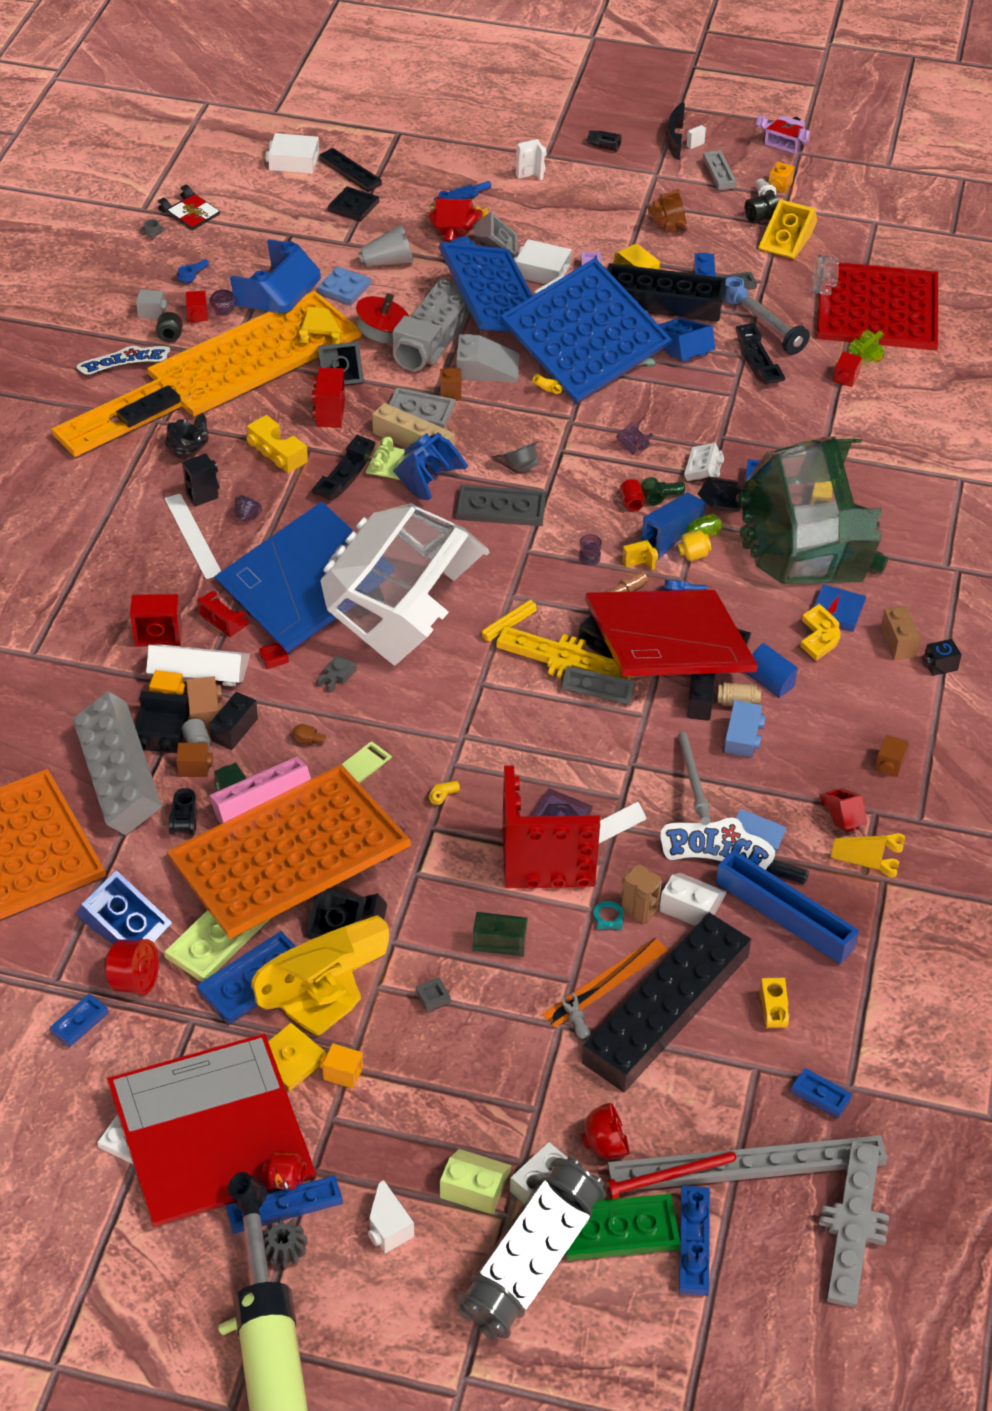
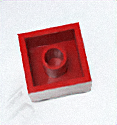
(329, 397)
(156, 619)

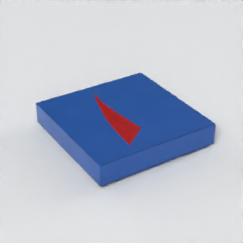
(842, 605)

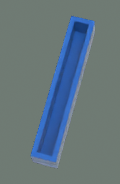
(787, 906)

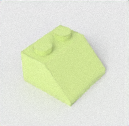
(474, 1181)

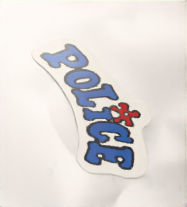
(127, 355)
(714, 842)

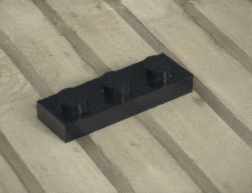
(148, 406)

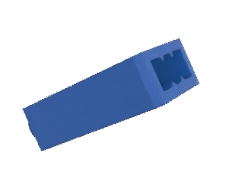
(668, 523)

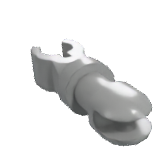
(577, 1018)

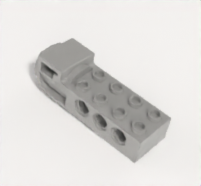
(431, 327)

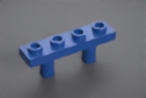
(694, 1240)

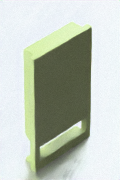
(365, 762)

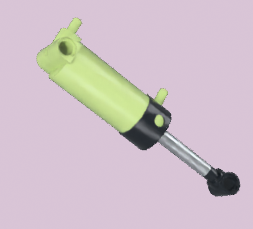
(264, 1316)

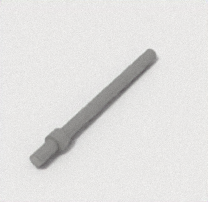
(700, 804)

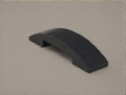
(674, 139)
(756, 355)
(347, 470)

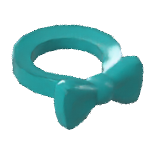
(601, 923)

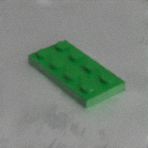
(627, 1228)

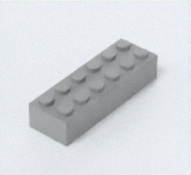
(117, 763)

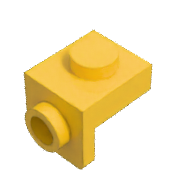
(638, 554)

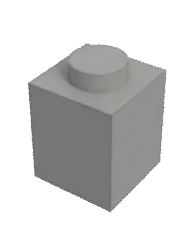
(151, 304)

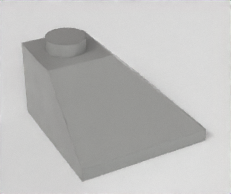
(496, 234)

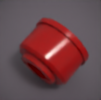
(132, 966)

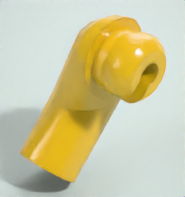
(548, 385)
(441, 791)

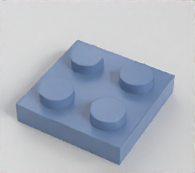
(344, 285)

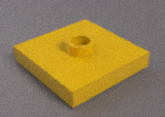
(295, 1055)

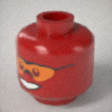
(284, 1170)

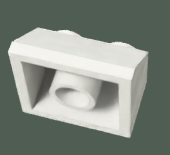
(690, 898)

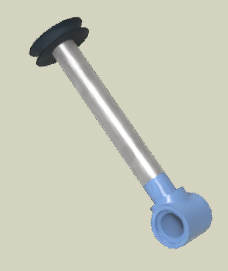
(794, 338)

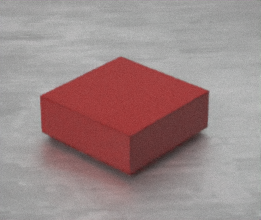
(273, 655)

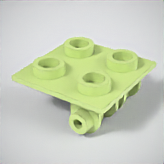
(385, 459)

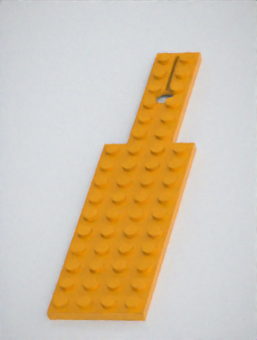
(214, 371)

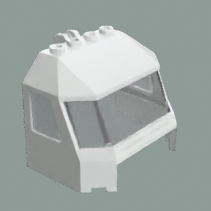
(385, 575)

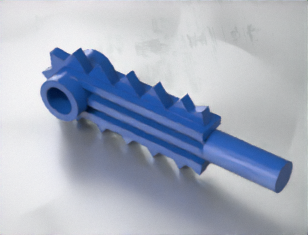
(464, 192)

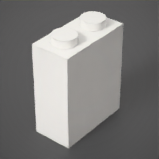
(293, 153)
(542, 261)

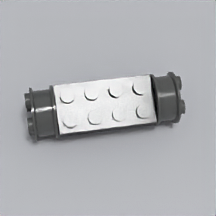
(530, 1248)

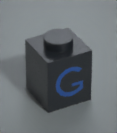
(942, 657)

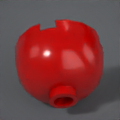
(605, 1134)

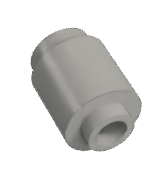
(195, 732)

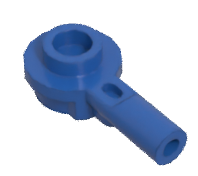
(188, 272)
(671, 585)

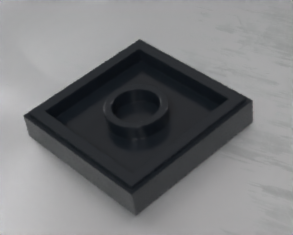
(353, 203)

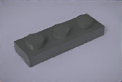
(598, 685)

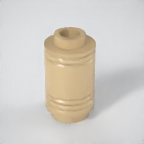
(741, 692)

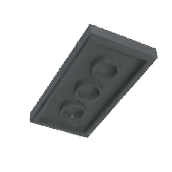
(501, 505)

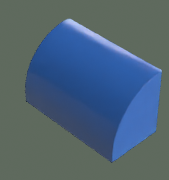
(773, 671)

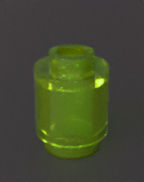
(708, 525)

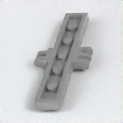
(854, 1224)

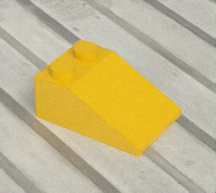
(788, 229)

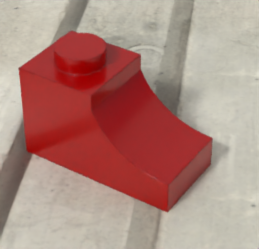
(845, 808)

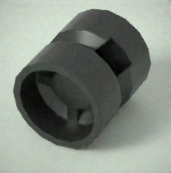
(760, 208)

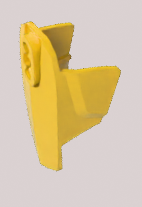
(317, 978)

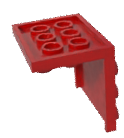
(546, 848)

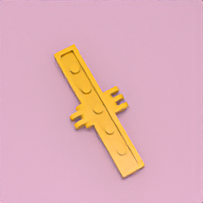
(556, 654)

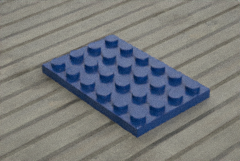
(486, 281)

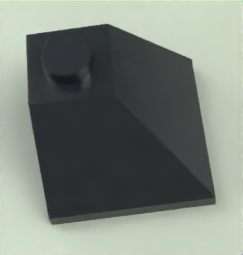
(342, 356)
(333, 910)

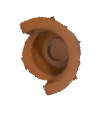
(669, 212)

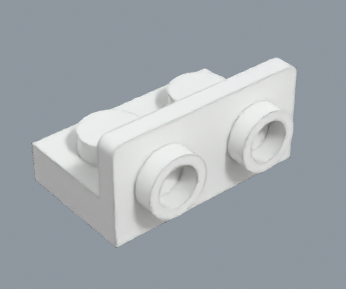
(530, 159)
(704, 462)

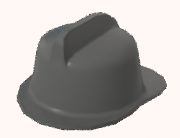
(522, 458)

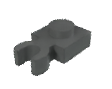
(337, 671)

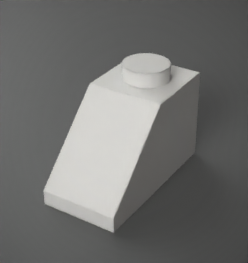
(389, 1220)

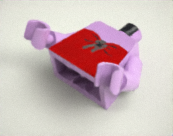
(784, 133)

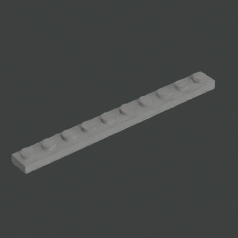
(750, 1162)

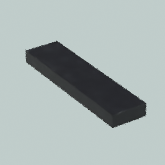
(350, 170)

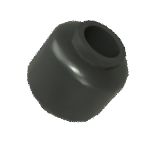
(169, 326)

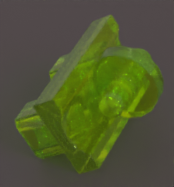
(870, 346)

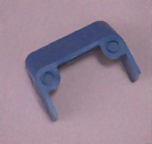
(283, 287)

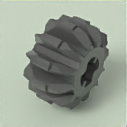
(293, 1240)

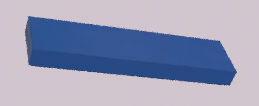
(291, 1203)

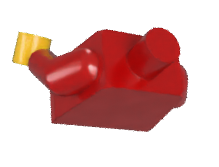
(455, 217)

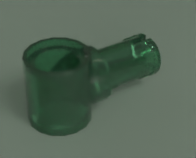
(657, 491)

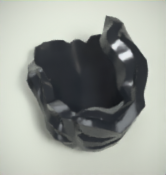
(186, 438)

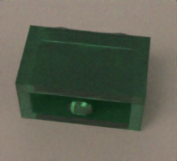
(499, 934)

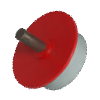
(379, 317)

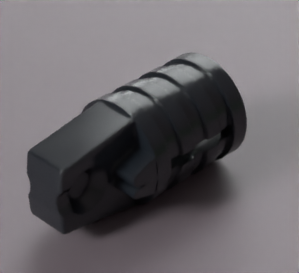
(605, 139)

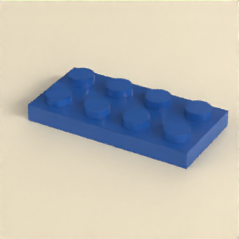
(230, 988)

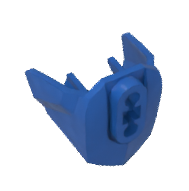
(433, 451)

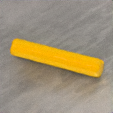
(509, 620)

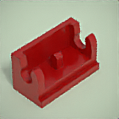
(221, 615)

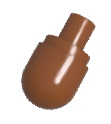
(307, 735)

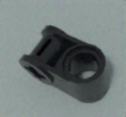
(184, 812)

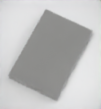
(425, 406)

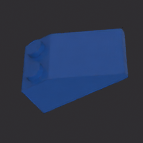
(688, 338)
(122, 912)

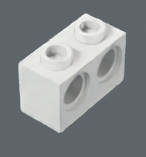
(533, 1171)

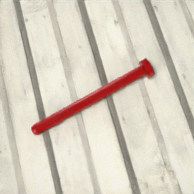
(615, 1188)

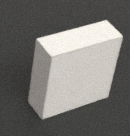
(696, 137)

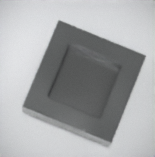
(433, 994)

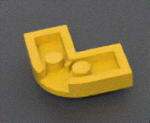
(825, 635)

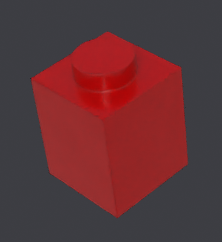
(196, 306)
(847, 369)

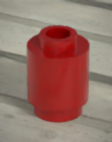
(632, 494)

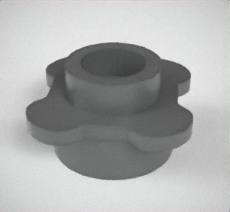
(152, 228)

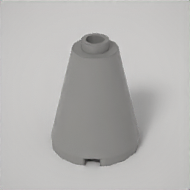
(387, 249)

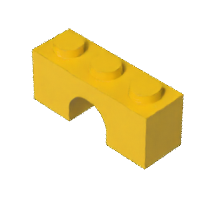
(266, 437)

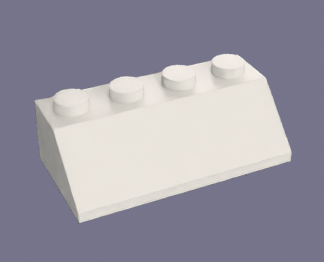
(198, 663)

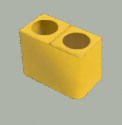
(636, 256)

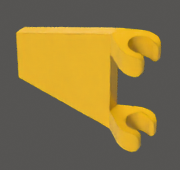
(320, 322)
(869, 851)

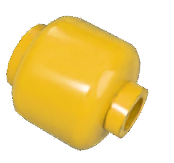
(694, 545)

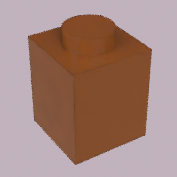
(450, 383)
(891, 755)
(193, 760)

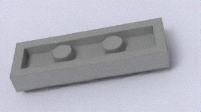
(719, 170)

